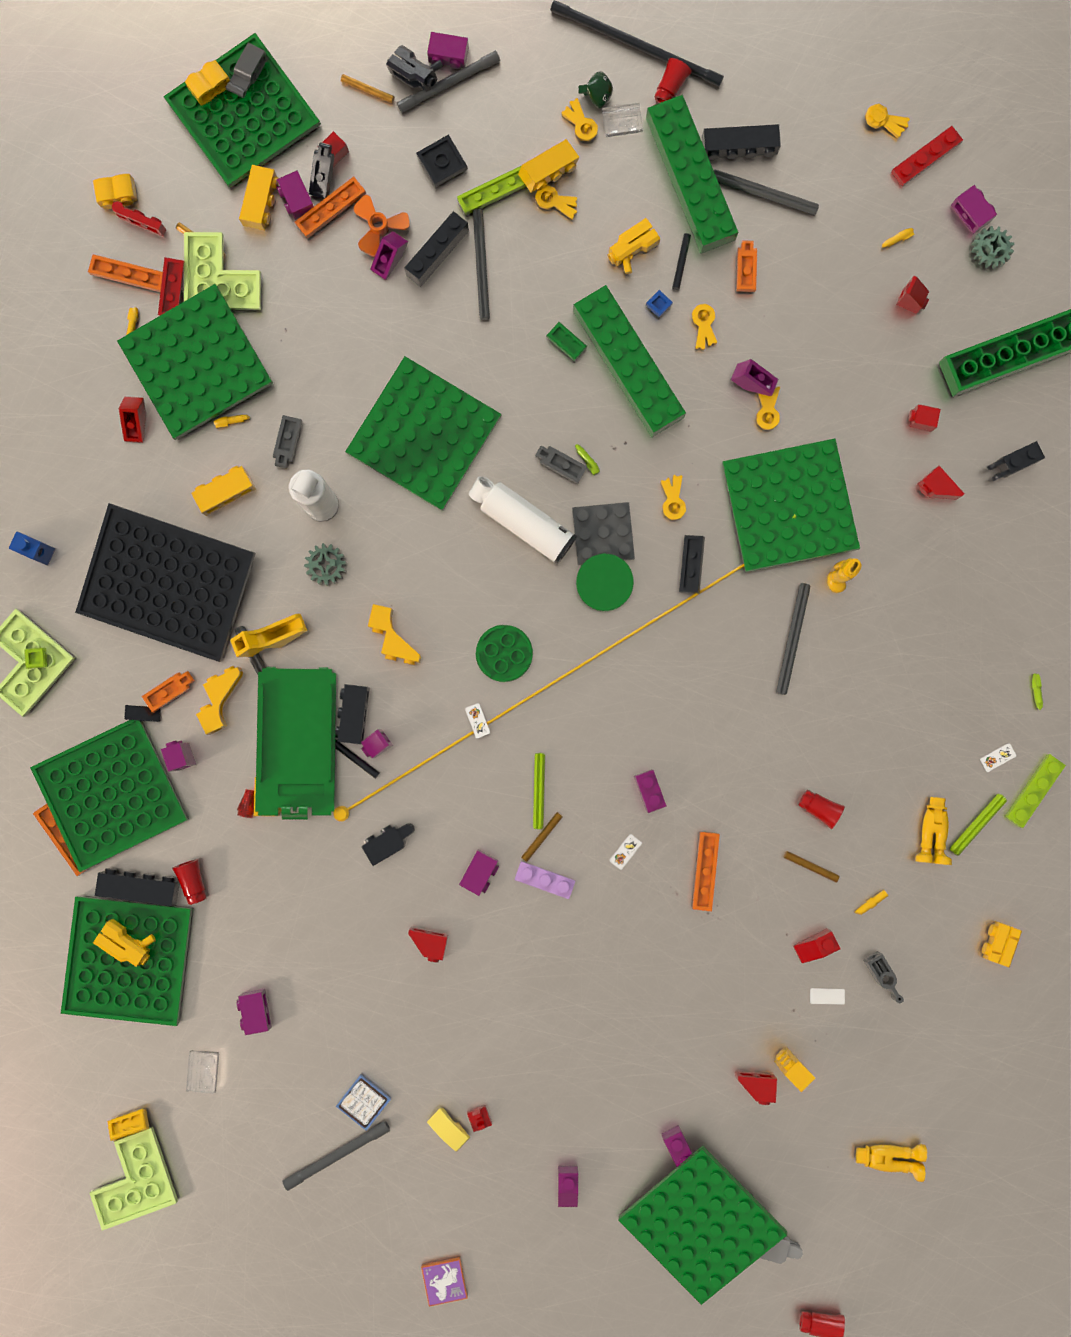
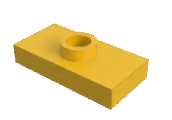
(128, 1124)

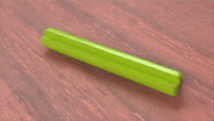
(539, 777)
(978, 824)

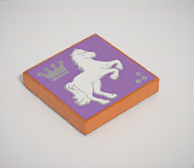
(444, 1281)

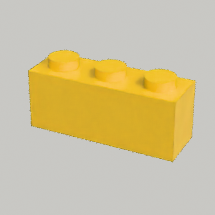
(549, 166)
(258, 197)
(223, 490)
(794, 1069)

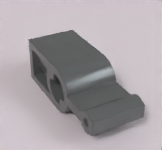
(247, 70)
(879, 968)

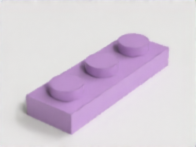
(545, 880)

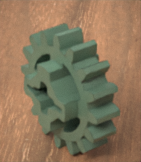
(984, 249)
(326, 575)

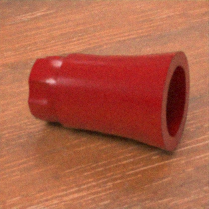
(672, 80)
(821, 808)
(190, 881)
(822, 1324)

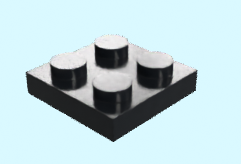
(441, 160)

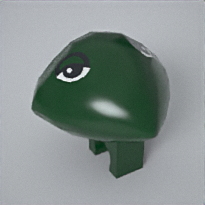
(598, 89)

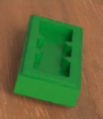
(566, 341)

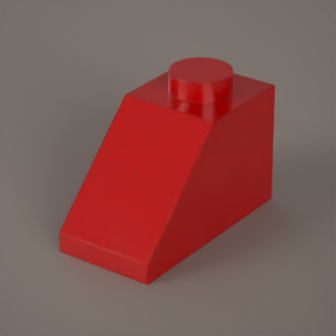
(914, 296)
(132, 418)
(939, 485)
(429, 943)
(817, 946)
(759, 1086)

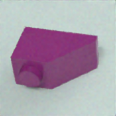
(388, 254)
(754, 378)
(376, 744)
(567, 1186)

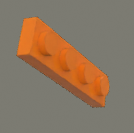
(330, 207)
(125, 273)
(48, 823)
(705, 871)

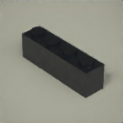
(741, 141)
(436, 249)
(137, 888)

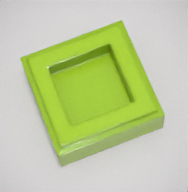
(35, 658)

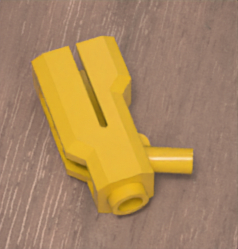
(632, 242)
(121, 945)

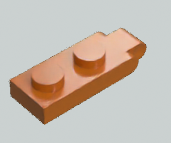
(746, 267)
(168, 691)

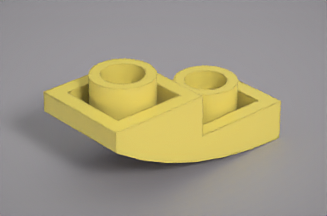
(448, 1130)

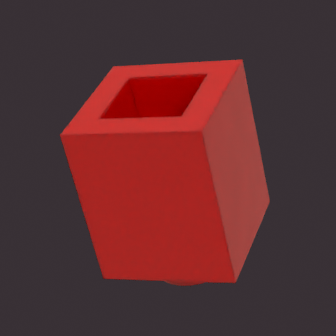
(339, 147)
(924, 417)

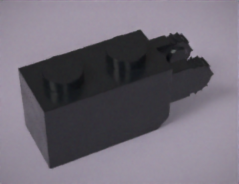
(1017, 460)
(387, 843)

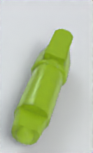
(590, 463)
(1036, 686)

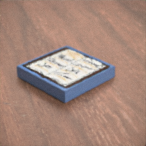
(363, 1102)

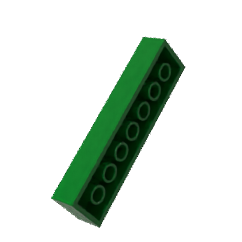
(691, 174)
(1008, 354)
(628, 361)

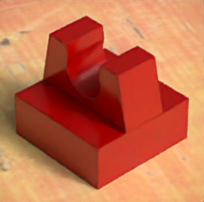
(479, 1118)

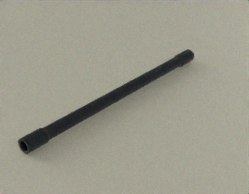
(567, 12)

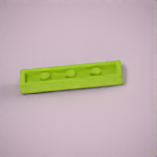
(491, 191)
(1035, 791)

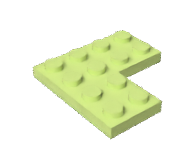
(205, 267)
(27, 686)
(145, 1185)

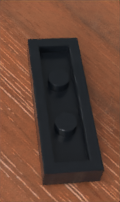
(692, 564)

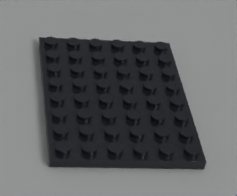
(165, 582)

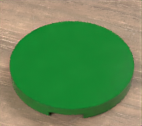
(604, 582)
(504, 653)

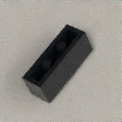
(352, 714)

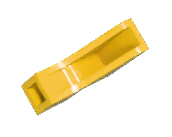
(272, 636)
(393, 644)
(218, 690)

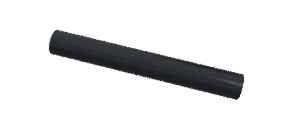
(681, 261)
(356, 759)

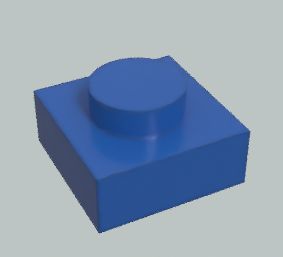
(659, 303)

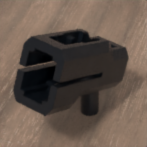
(412, 70)

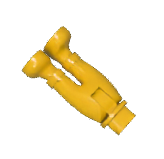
(844, 572)
(934, 822)
(881, 1158)

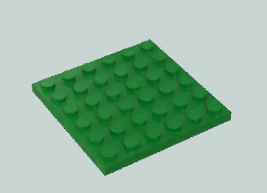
(248, 129)
(195, 361)
(423, 433)
(785, 482)
(109, 794)
(118, 990)
(702, 1225)

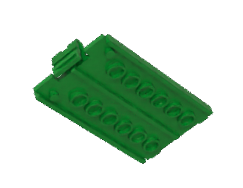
(295, 742)

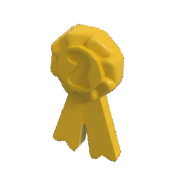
(878, 116)
(585, 128)
(549, 198)
(703, 317)
(768, 416)
(673, 507)

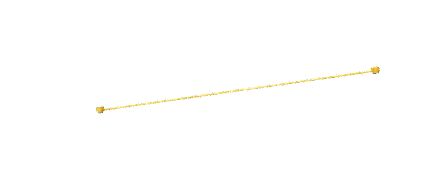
(342, 813)

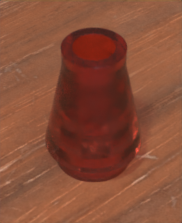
(246, 805)

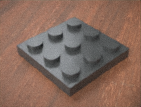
(603, 530)

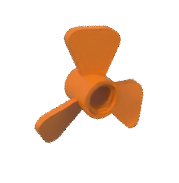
(371, 240)

